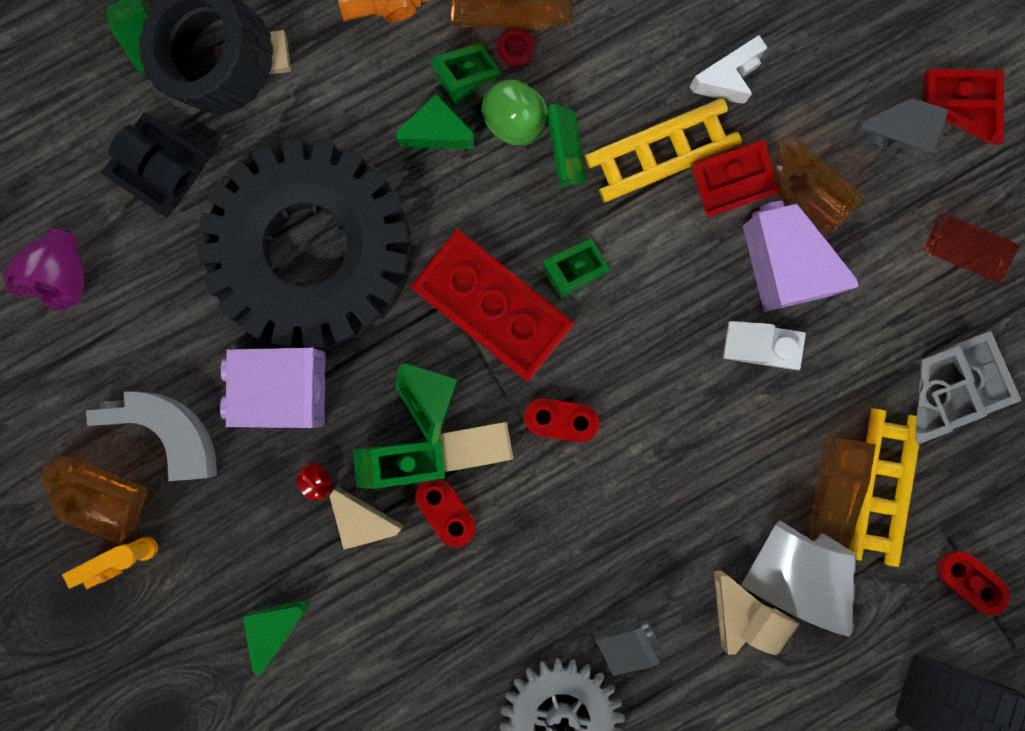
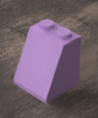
(792, 258)
(274, 388)

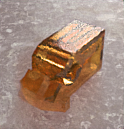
(826, 194)
(92, 498)

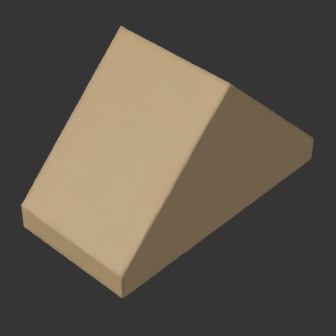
(359, 521)
(734, 610)

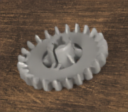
(561, 680)

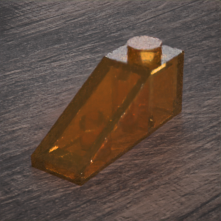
(511, 13)
(841, 488)

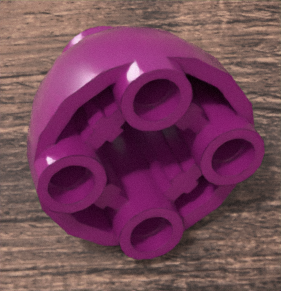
(48, 270)

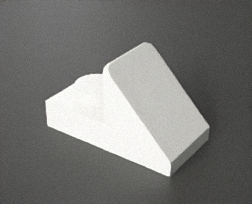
(723, 77)
(764, 345)

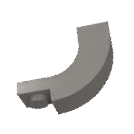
(180, 430)

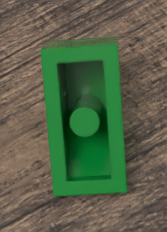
(398, 464)

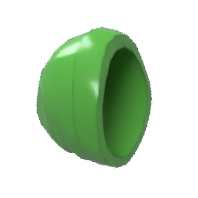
(514, 112)

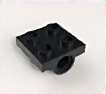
(153, 163)

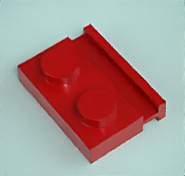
(734, 178)

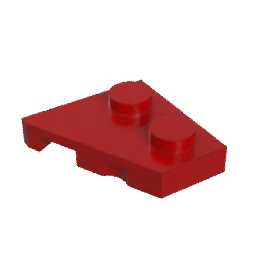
(971, 98)

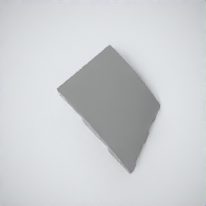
(962, 386)
(806, 578)

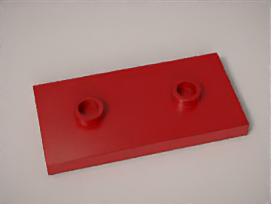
(492, 305)

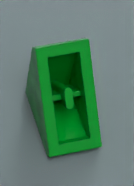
(126, 22)
(464, 72)
(435, 127)
(574, 268)
(426, 397)
(269, 629)

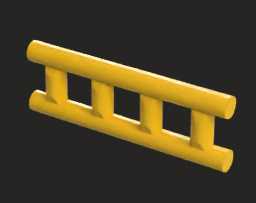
(640, 143)
(899, 506)

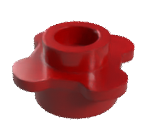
(314, 482)

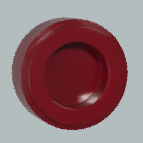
(515, 48)

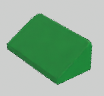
(566, 146)

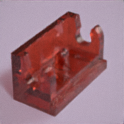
(971, 247)

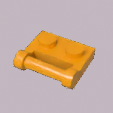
(111, 563)

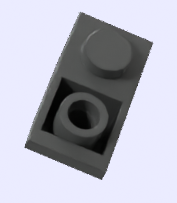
(906, 129)
(628, 645)

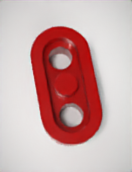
(561, 420)
(444, 513)
(972, 580)

